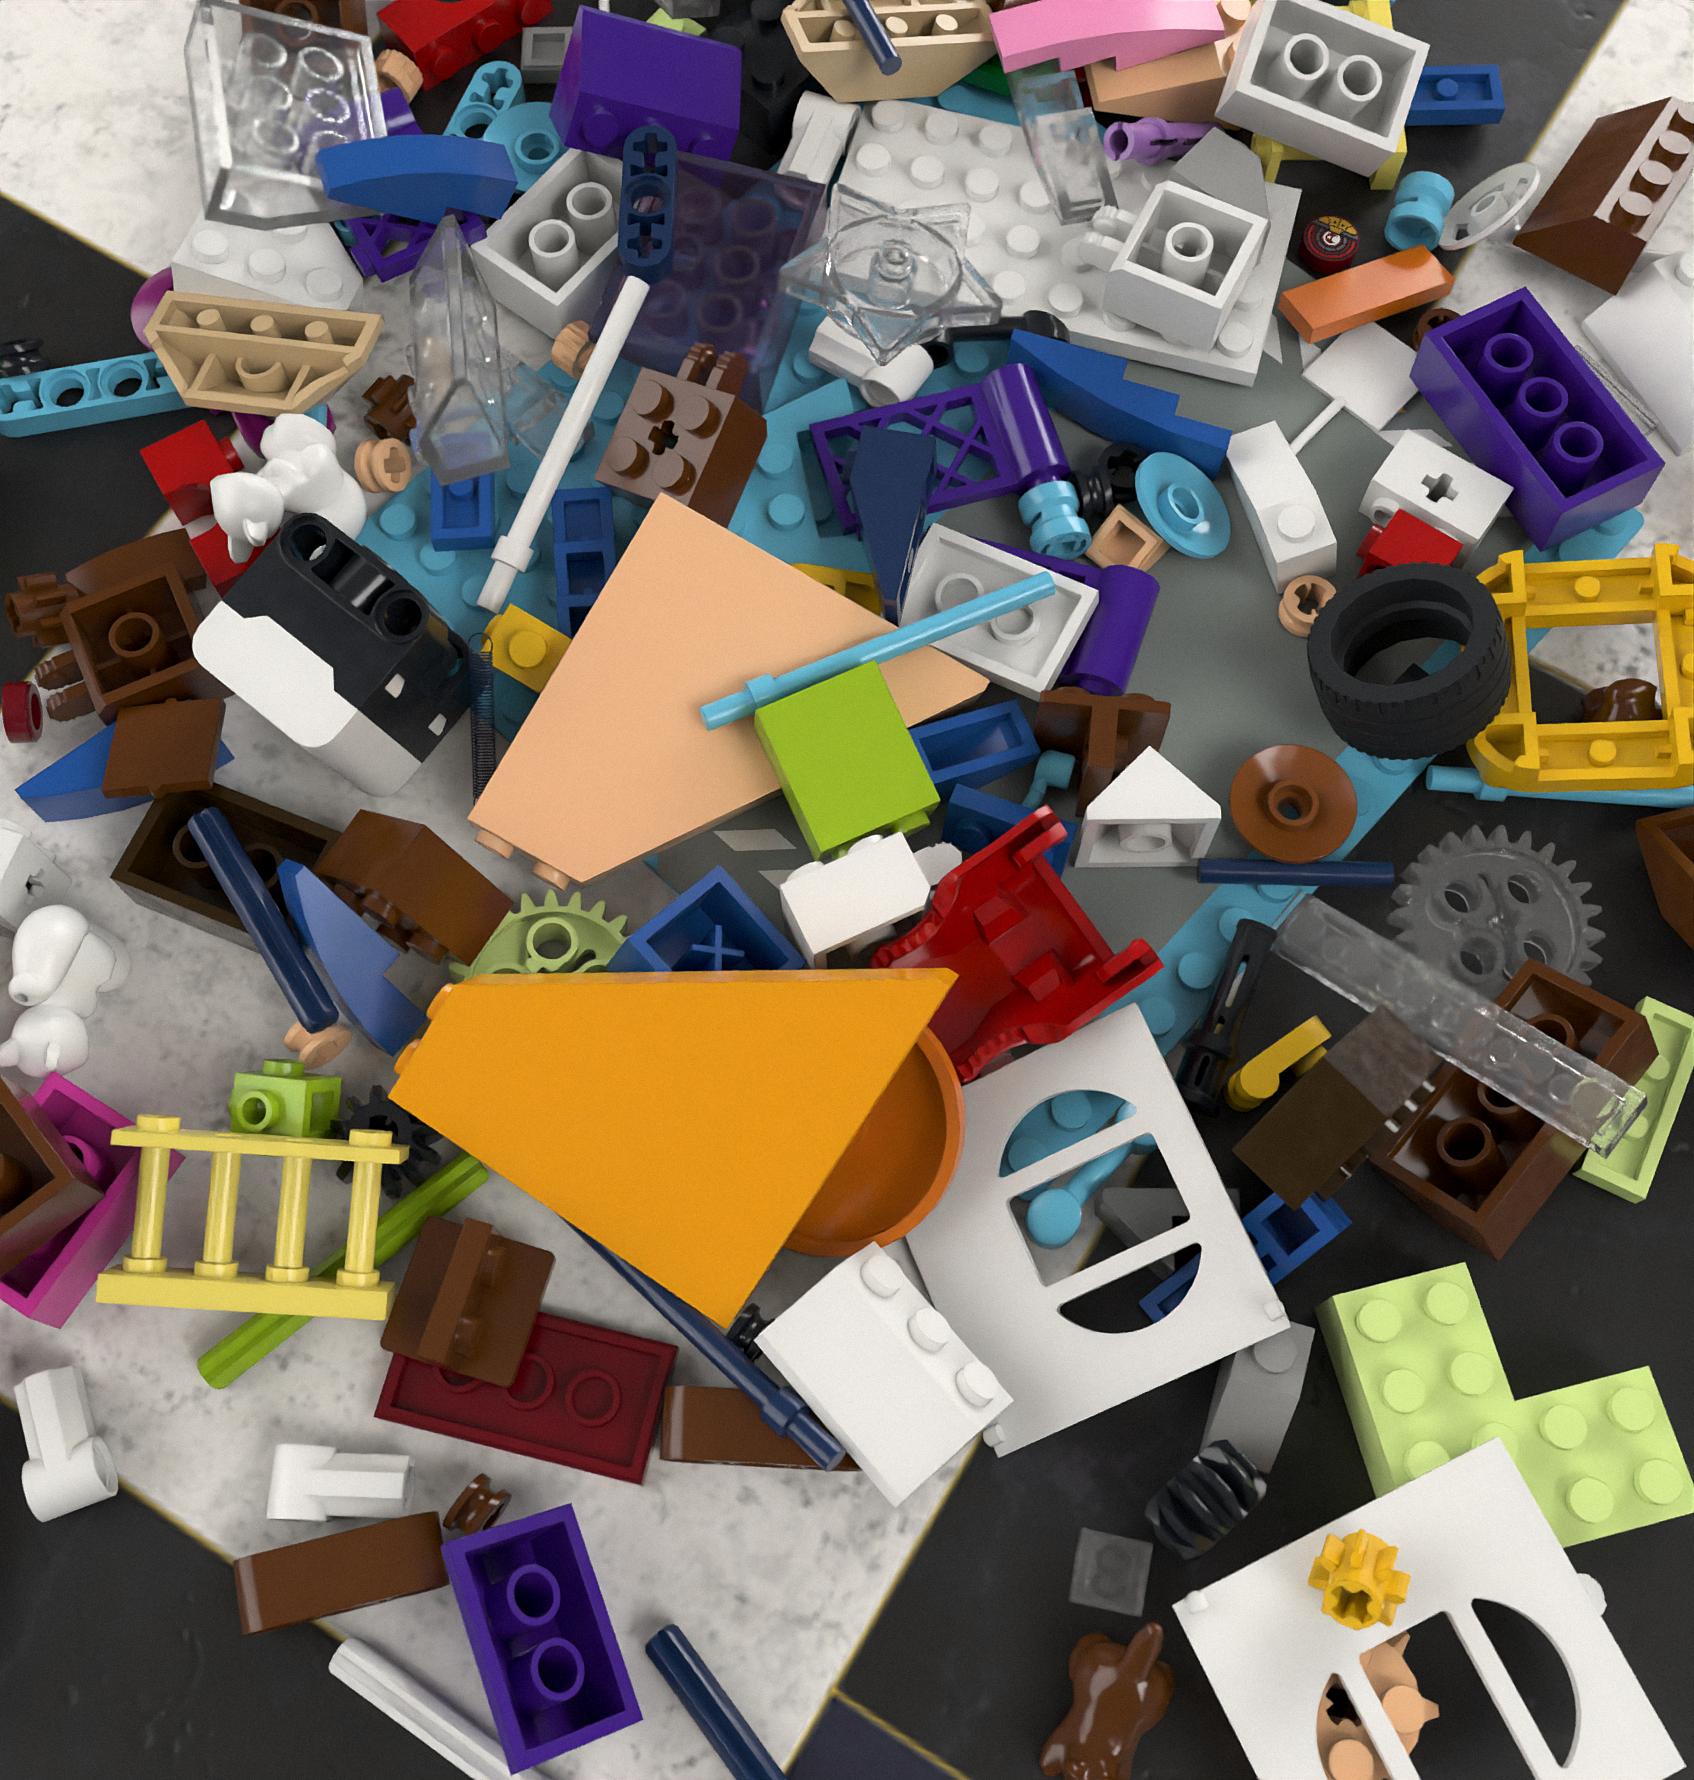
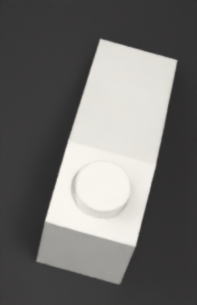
(1281, 506)

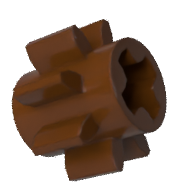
(390, 408)
(37, 607)

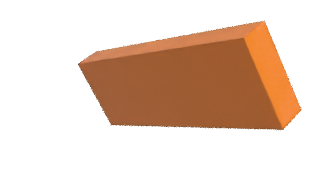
(1365, 293)

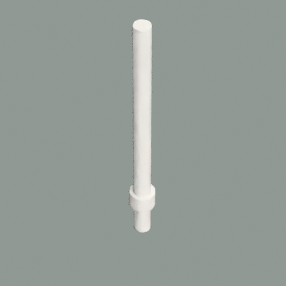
(513, 552)

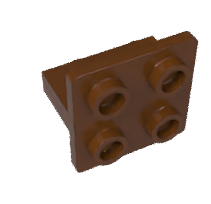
(1099, 733)
(469, 1300)

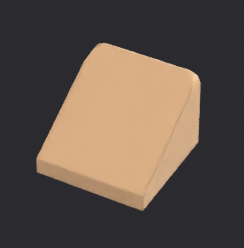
(1126, 541)

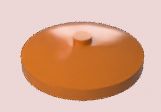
(895, 1162)

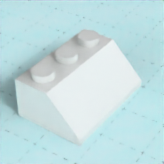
(1650, 342)
(883, 1372)

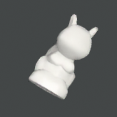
(297, 479)
(60, 969)

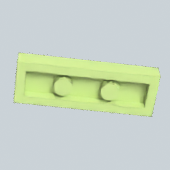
(1635, 1158)

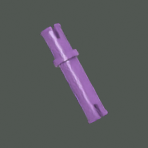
(1144, 139)

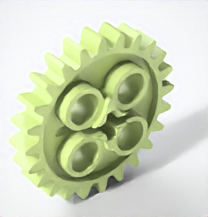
(519, 934)

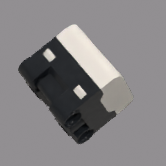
(339, 655)

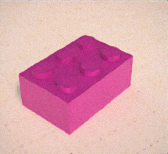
(63, 1270)

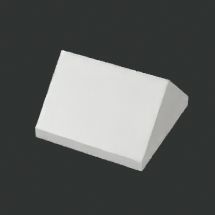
(1148, 819)

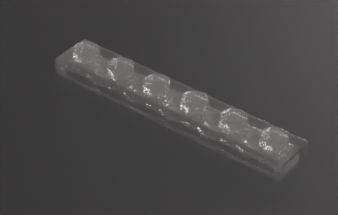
(1460, 1024)

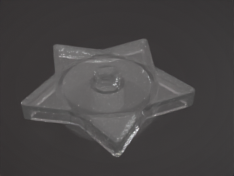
(892, 273)

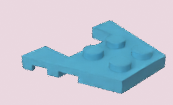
(776, 500)

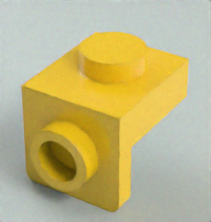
(524, 647)

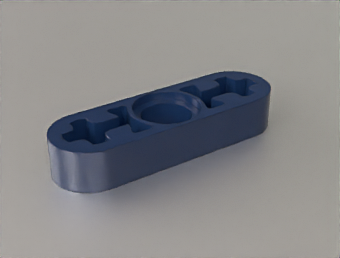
(639, 184)

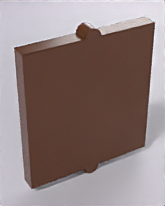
(164, 748)

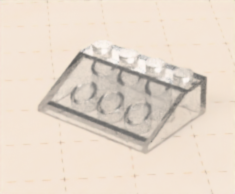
(265, 104)

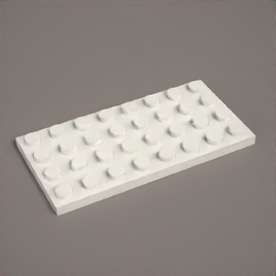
(1016, 243)

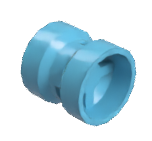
(1419, 211)
(1054, 521)

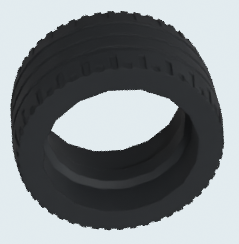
(1401, 606)

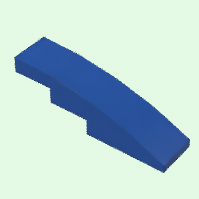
(1093, 393)
(582, 551)

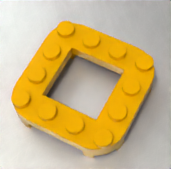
(1593, 755)

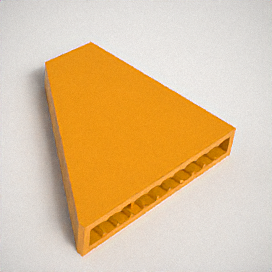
(668, 1106)

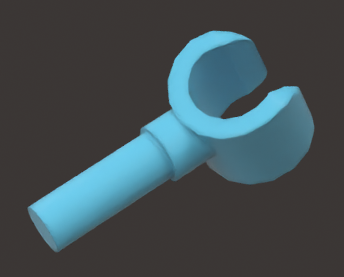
(1052, 770)

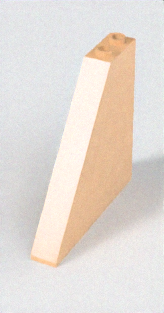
(617, 740)

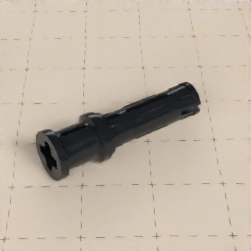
(1219, 1052)

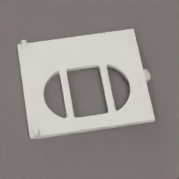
(988, 1280)
(1461, 1537)

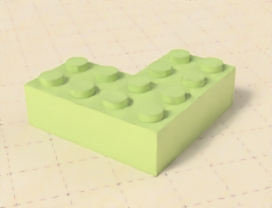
(1432, 1386)

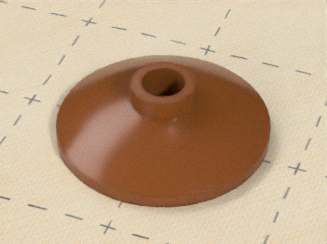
(1309, 784)

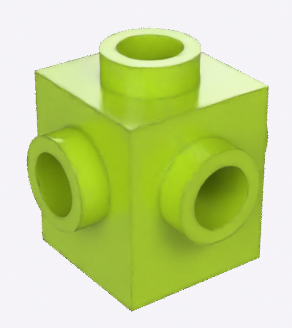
(284, 1101)

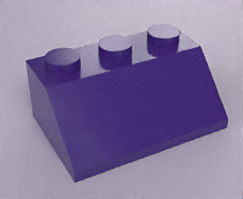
(641, 75)
(540, 1636)

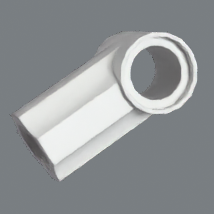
(819, 137)
(851, 360)
(67, 1458)
(321, 1484)

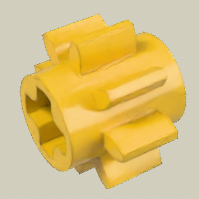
(1359, 1580)

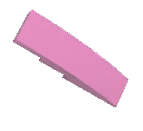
(1101, 29)

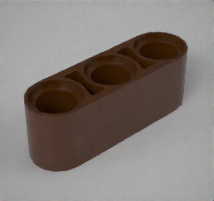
(727, 1429)
(340, 1573)

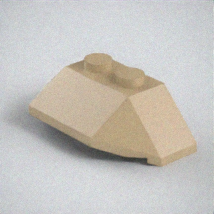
(933, 38)
(258, 352)

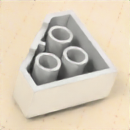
(276, 266)

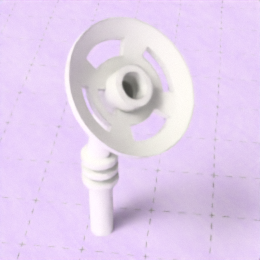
(1493, 212)

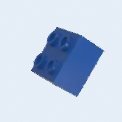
(708, 930)

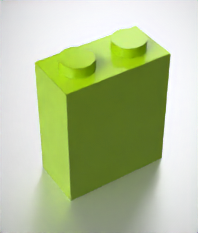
(846, 762)

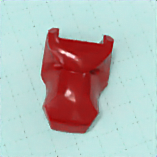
(1020, 948)

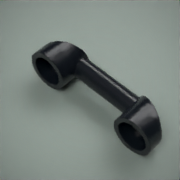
(1033, 321)

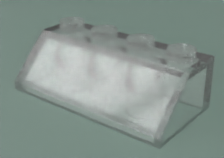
(454, 362)

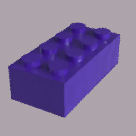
(1535, 418)

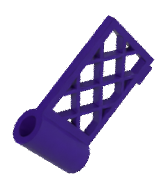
(367, 253)
(1009, 418)
(1116, 629)

